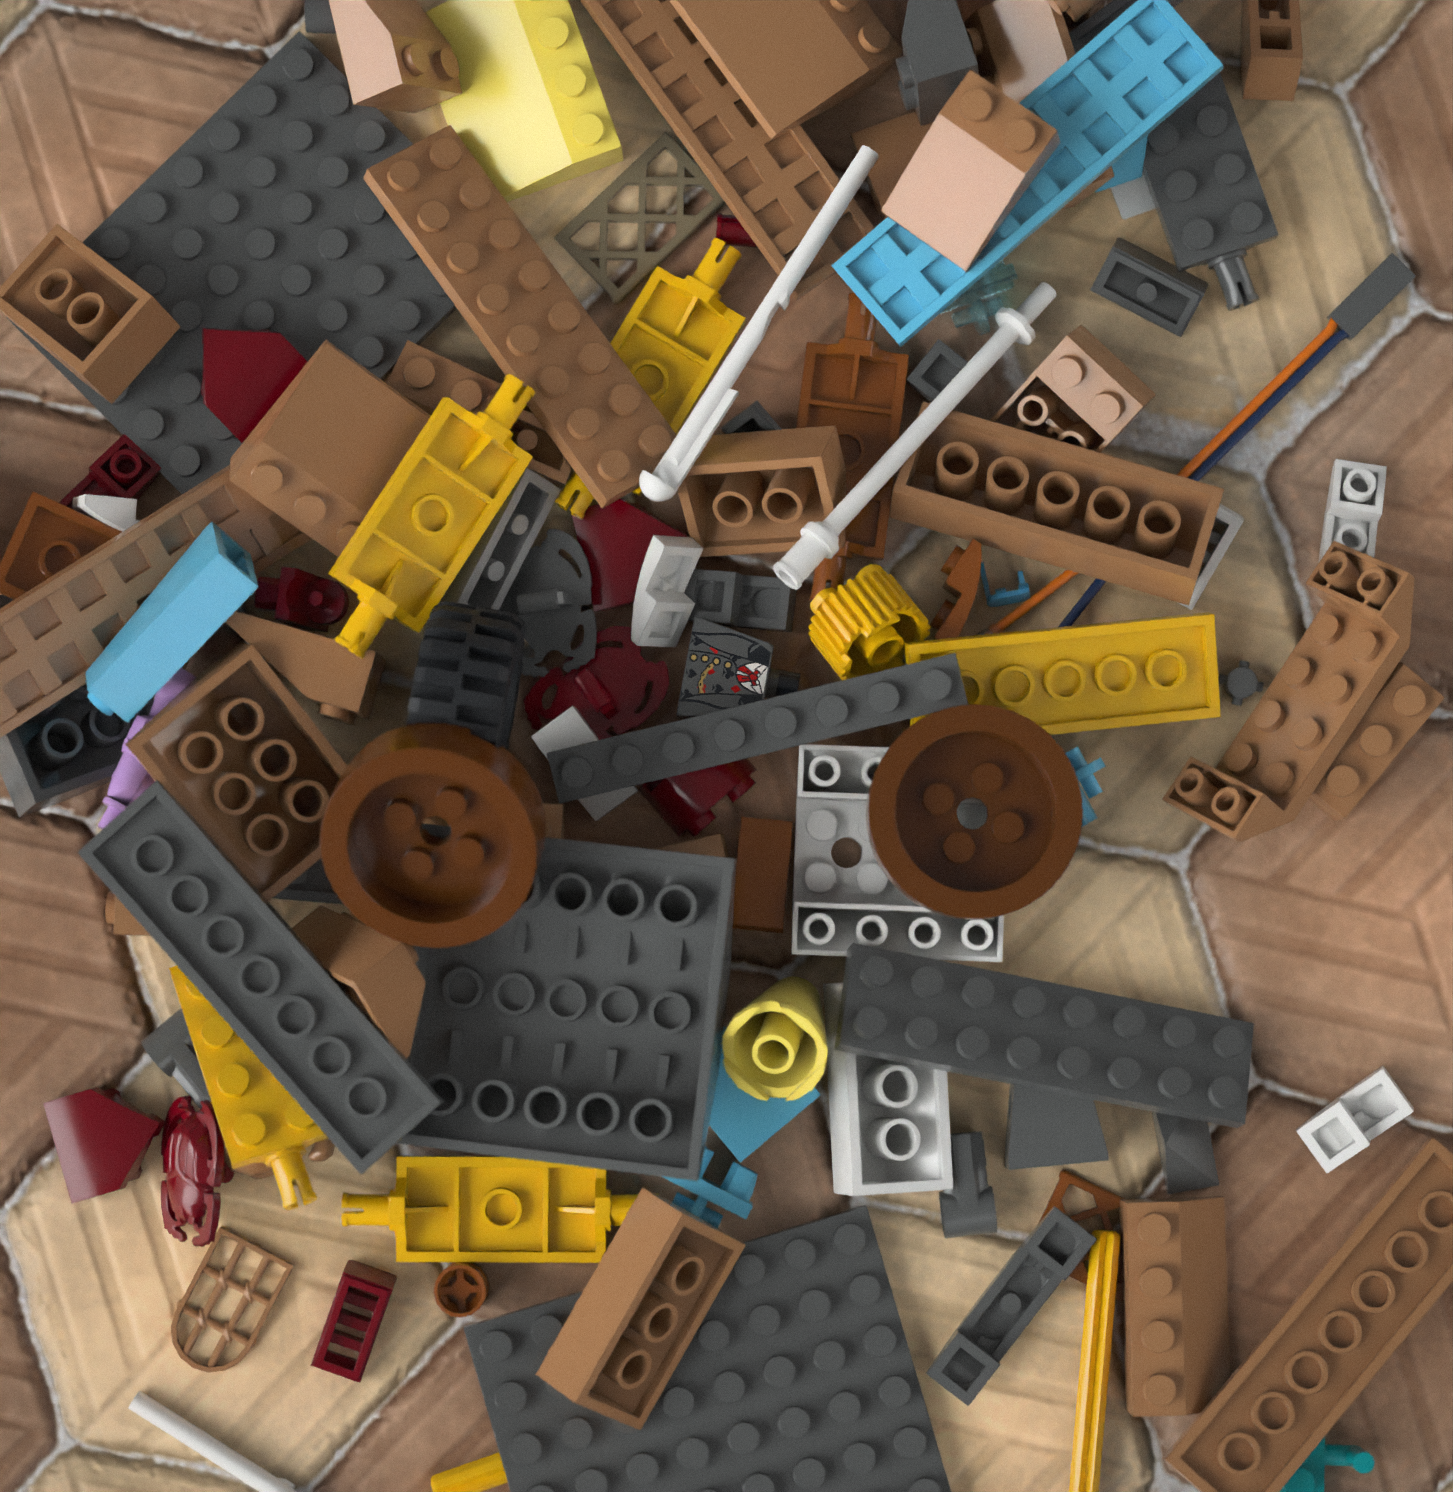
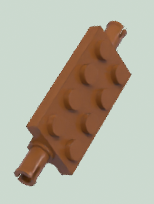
(863, 396)

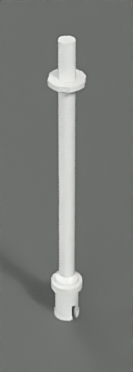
(821, 538)

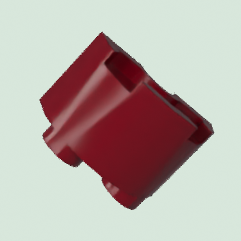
(688, 798)

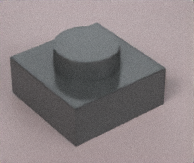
(936, 370)

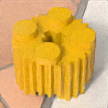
(865, 623)

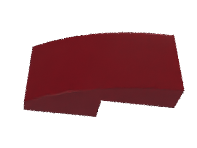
(119, 472)

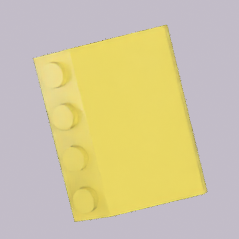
(527, 93)

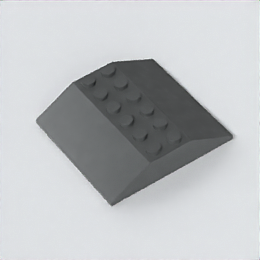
(585, 1016)

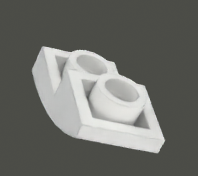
(1353, 506)

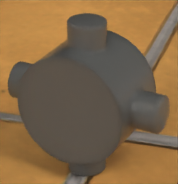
(1240, 683)

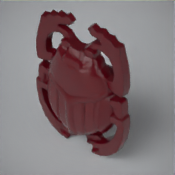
(605, 688)
(194, 1166)

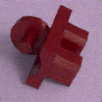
(302, 599)

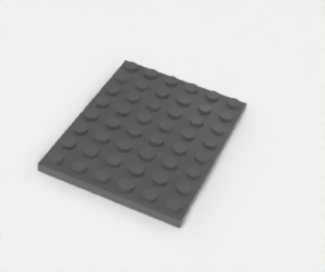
(268, 231)
(781, 1390)

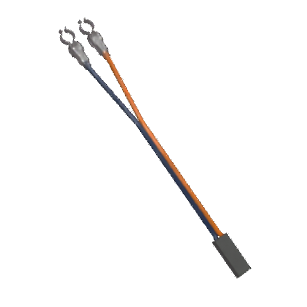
(1348, 318)

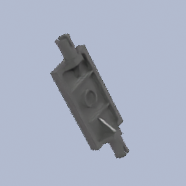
(1208, 190)

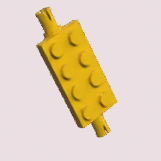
(673, 345)
(431, 514)
(250, 1104)
(493, 1210)

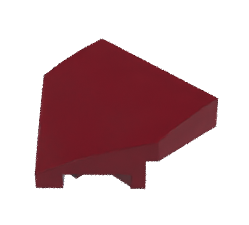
(245, 375)
(616, 548)
(99, 1140)

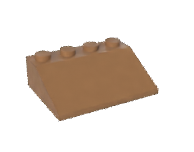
(792, 54)
(327, 447)
(245, 767)

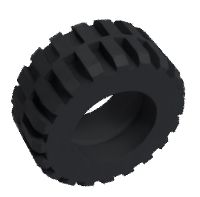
(469, 671)

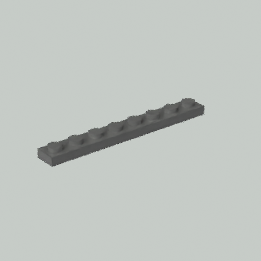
(757, 728)

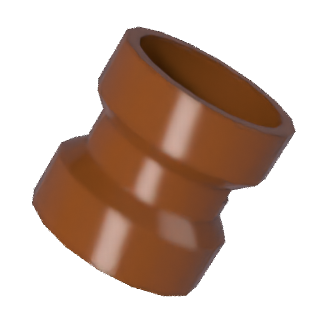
(457, 1295)

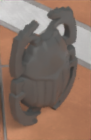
(549, 599)

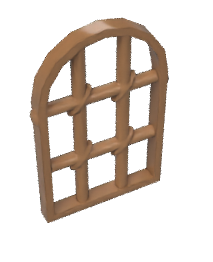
(224, 1281)

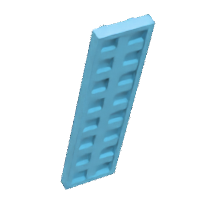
(1100, 106)

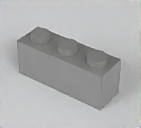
(504, 545)

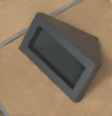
(1185, 1153)

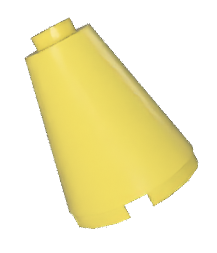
(778, 1042)

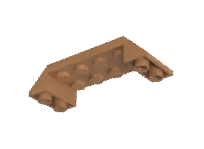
(1309, 703)

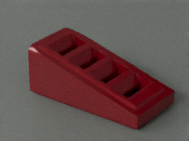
(369, 1280)

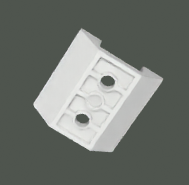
(860, 903)

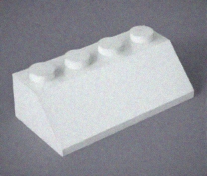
(884, 1120)

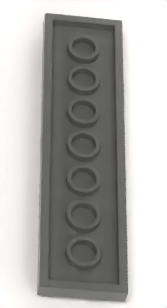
(260, 977)
(1044, 1036)

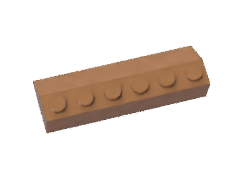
(1059, 505)

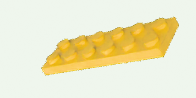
(1091, 672)

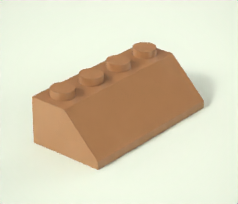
(1019, 49)
(1173, 1303)
(640, 1310)

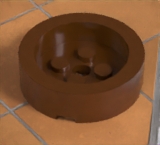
(1028, 800)
(415, 882)

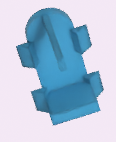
(1002, 597)

